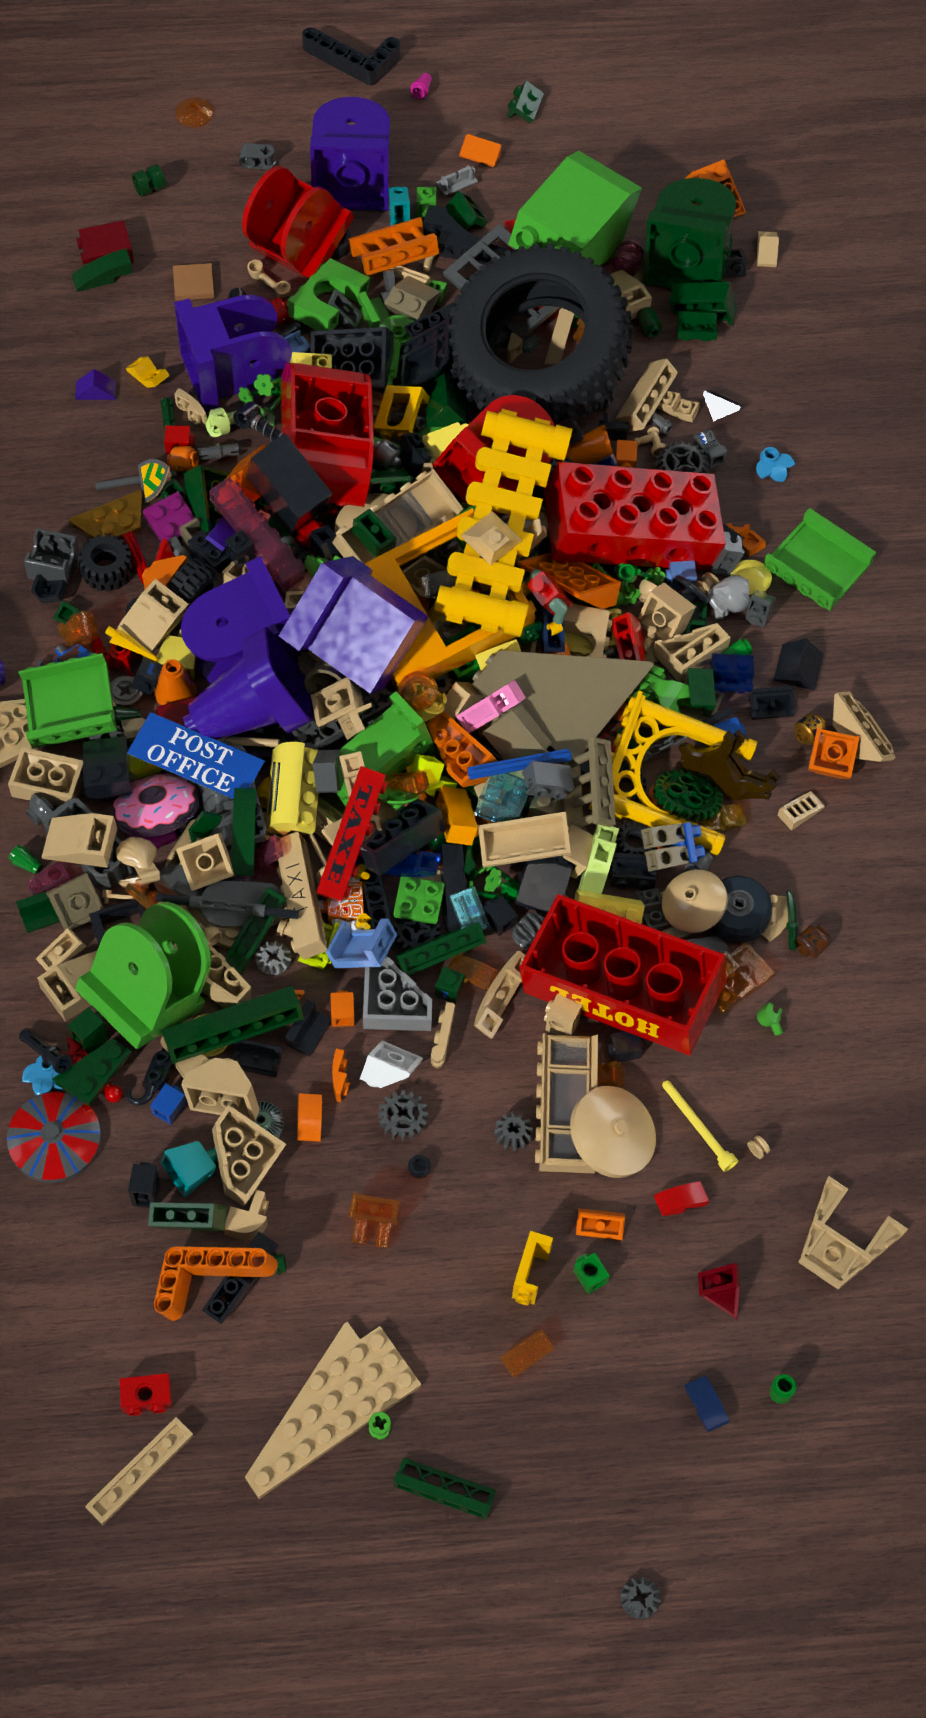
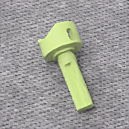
(220, 419)

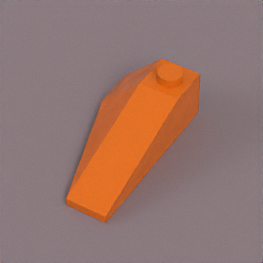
(458, 749)

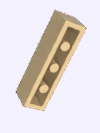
(647, 394)

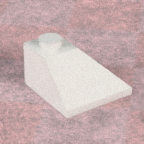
(388, 1065)

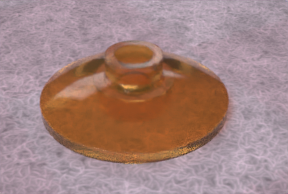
(194, 112)

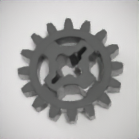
(403, 1125)

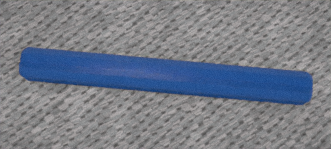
(517, 764)

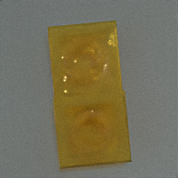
(729, 818)

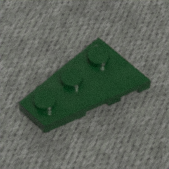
(93, 1072)

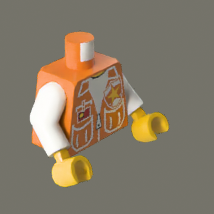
(350, 908)

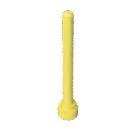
(726, 1159)

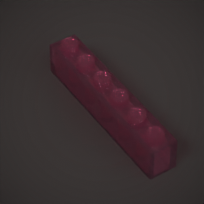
(241, 514)

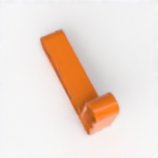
(183, 1262)

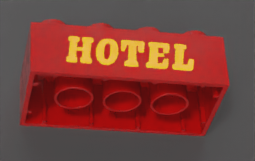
(624, 973)

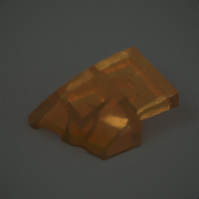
(745, 975)

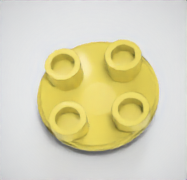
(756, 574)

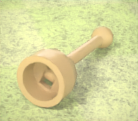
(212, 933)

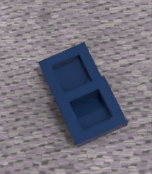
(706, 1403)

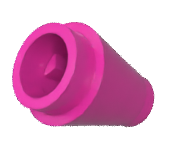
(420, 87)

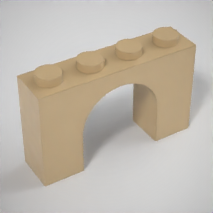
(591, 625)

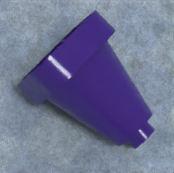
(253, 692)

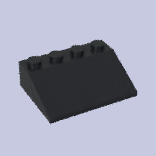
(358, 351)

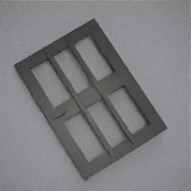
(454, 277)

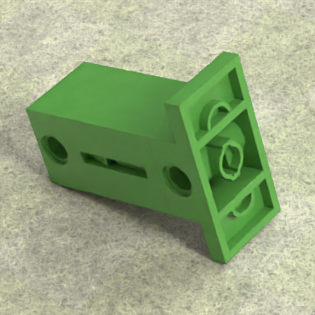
(389, 742)

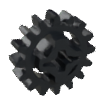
(408, 929)

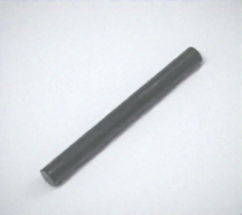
(123, 482)

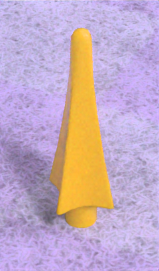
(123, 639)

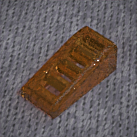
(409, 782)

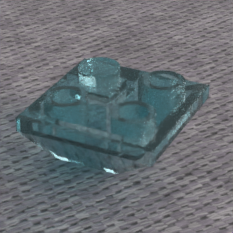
(502, 798)

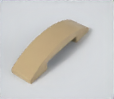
(350, 767)
(498, 996)

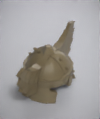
(318, 673)

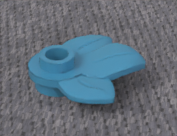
(774, 466)
(40, 1077)

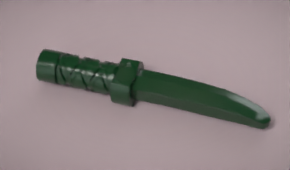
(792, 924)

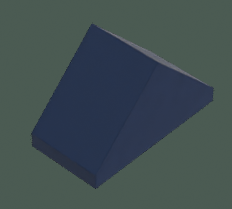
(547, 640)

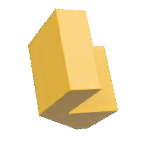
(146, 372)

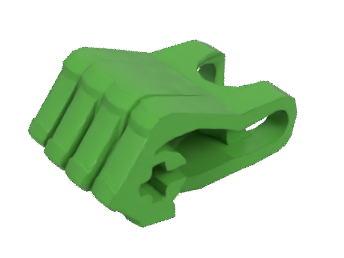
(662, 691)

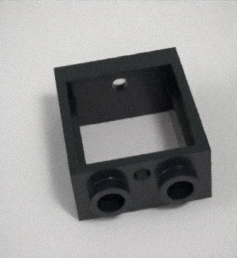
(112, 914)

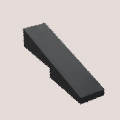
(454, 880)

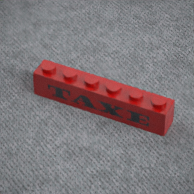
(350, 835)

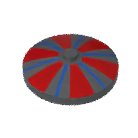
(53, 1137)

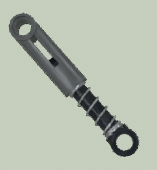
(250, 417)

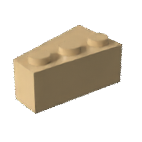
(691, 649)

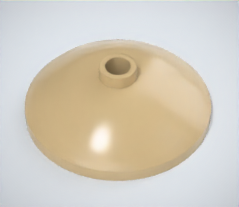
(700, 910)

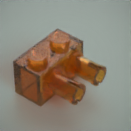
(370, 1209)

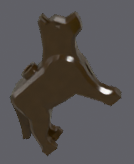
(727, 769)

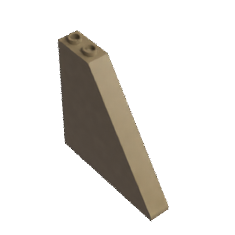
(564, 693)

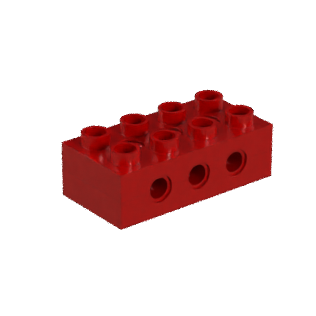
(633, 516)

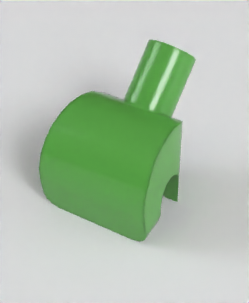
(768, 1018)

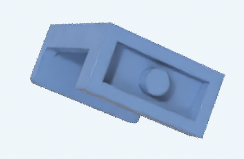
(361, 947)

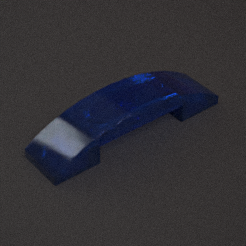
(420, 865)

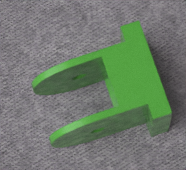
(143, 979)

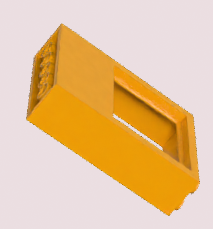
(428, 650)

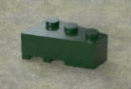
(705, 297)

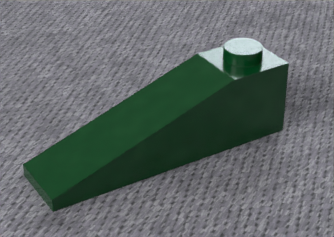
(198, 486)

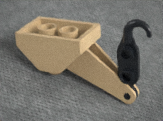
(206, 1084)

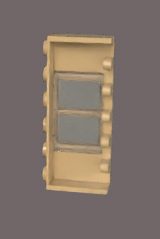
(406, 514)

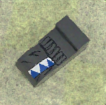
(712, 448)

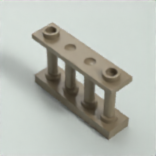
(601, 786)

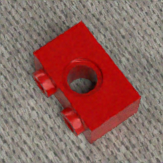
(133, 1387)

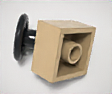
(670, 610)

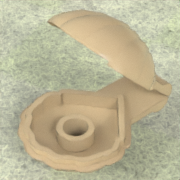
(140, 855)

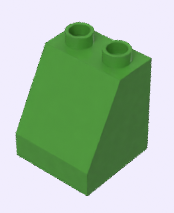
(578, 209)

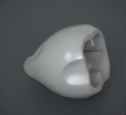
(729, 595)

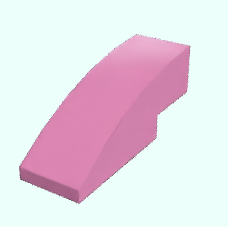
(491, 706)

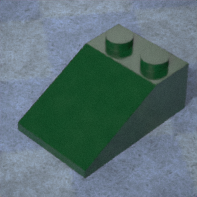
(388, 481)

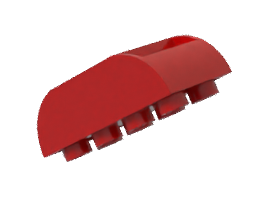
(332, 426)

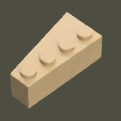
(224, 982)

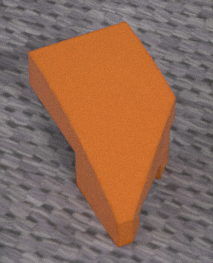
(752, 541)

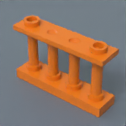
(403, 249)

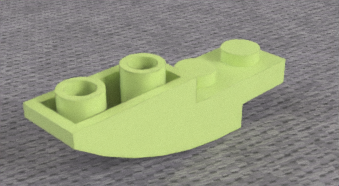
(600, 859)

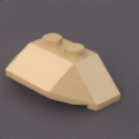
(854, 719)

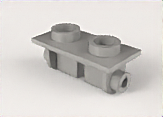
(457, 181)

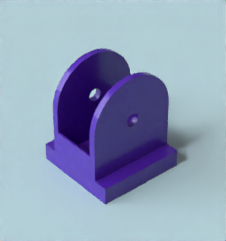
(354, 158)
(220, 354)
(228, 614)

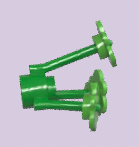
(265, 386)
(630, 573)
(494, 880)

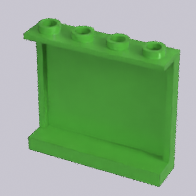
(820, 560)
(68, 700)

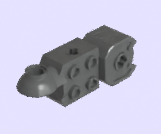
(42, 812)

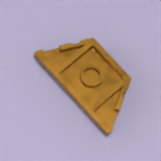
(112, 518)

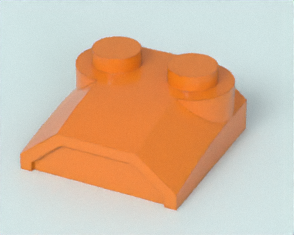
(833, 754)

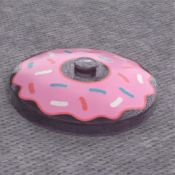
(157, 805)

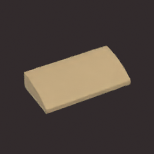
(524, 839)

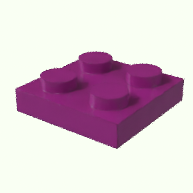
(168, 516)

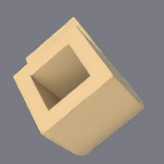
(246, 1224)

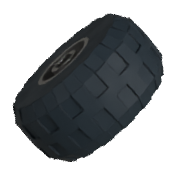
(746, 911)

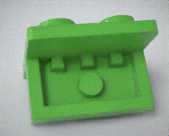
(419, 900)

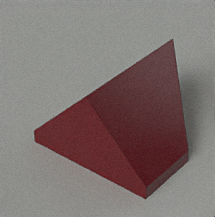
(721, 1287)

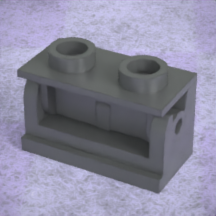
(548, 780)

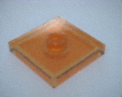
(143, 895)

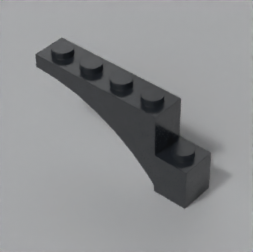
(453, 238)

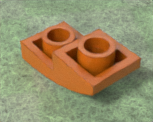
(340, 1083)
(309, 1117)

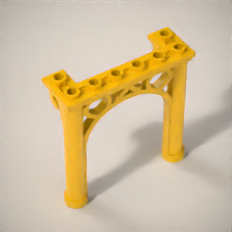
(649, 715)

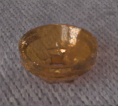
(426, 698)

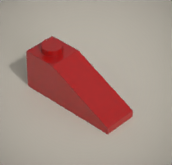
(629, 637)

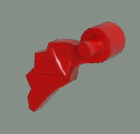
(99, 647)

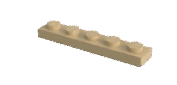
(139, 1471)

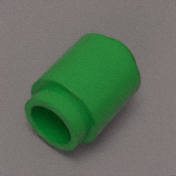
(786, 1383)

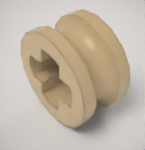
(758, 1147)

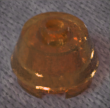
(80, 629)

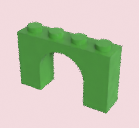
(332, 275)

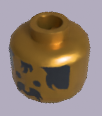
(806, 728)

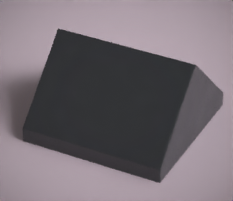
(799, 664)

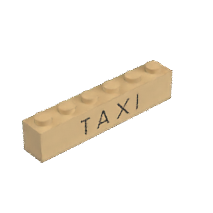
(300, 889)

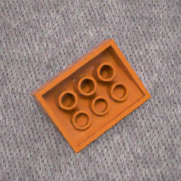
(577, 579)

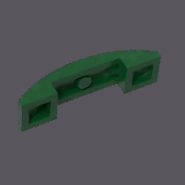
(243, 831)

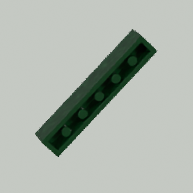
(232, 1024)

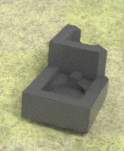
(389, 279)

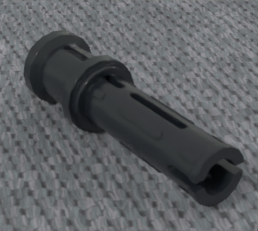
(50, 1054)

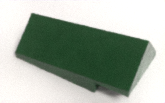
(446, 400)

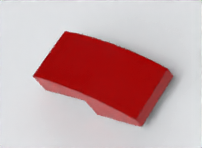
(681, 1197)

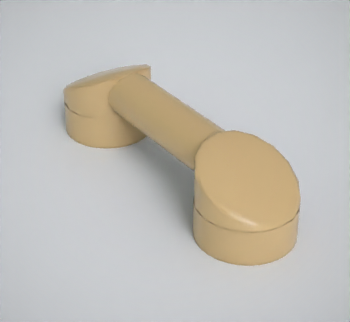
(257, 272)

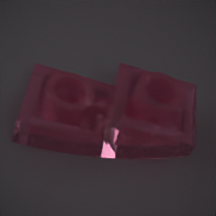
(266, 854)

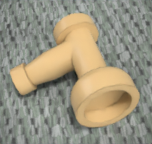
(653, 436)

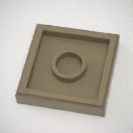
(75, 901)

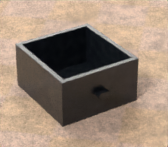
(288, 483)

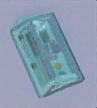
(469, 908)

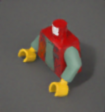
(550, 597)

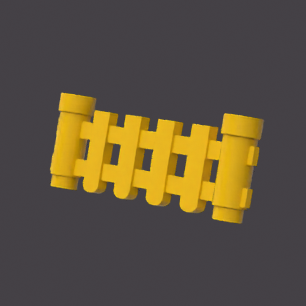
(493, 610)

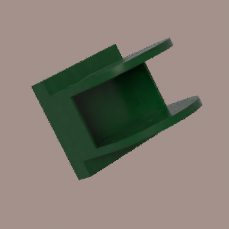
(688, 239)

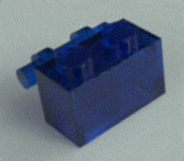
(732, 672)

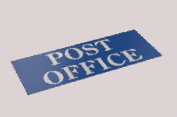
(194, 756)

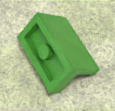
(372, 310)

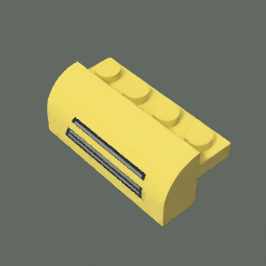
(292, 790)

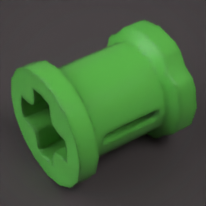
(384, 1420)

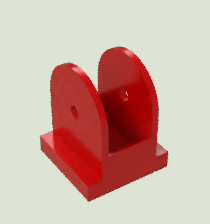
(293, 222)
(457, 461)

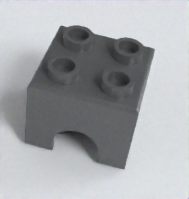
(52, 556)

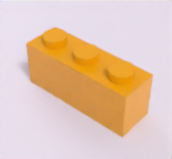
(457, 815)

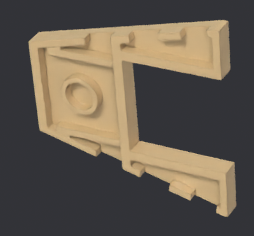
(833, 1255)

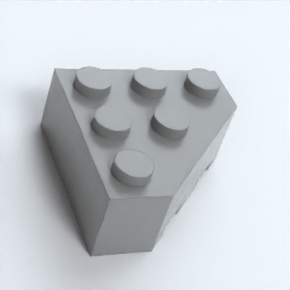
(394, 1000)

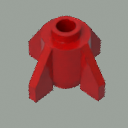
(121, 658)

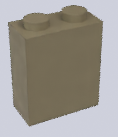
(516, 734)

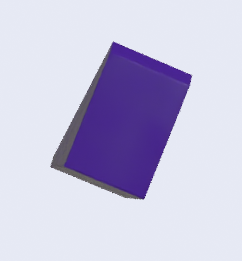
(95, 387)

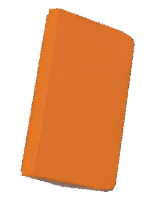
(480, 150)
(600, 1224)

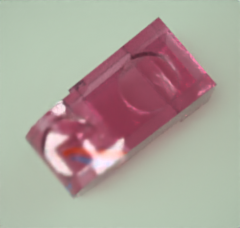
(48, 879)

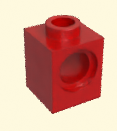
(178, 436)

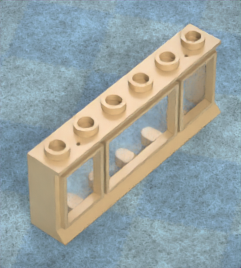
(566, 1073)

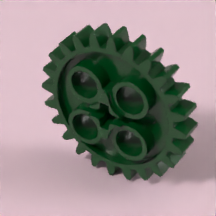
(688, 795)

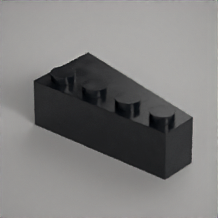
(402, 836)

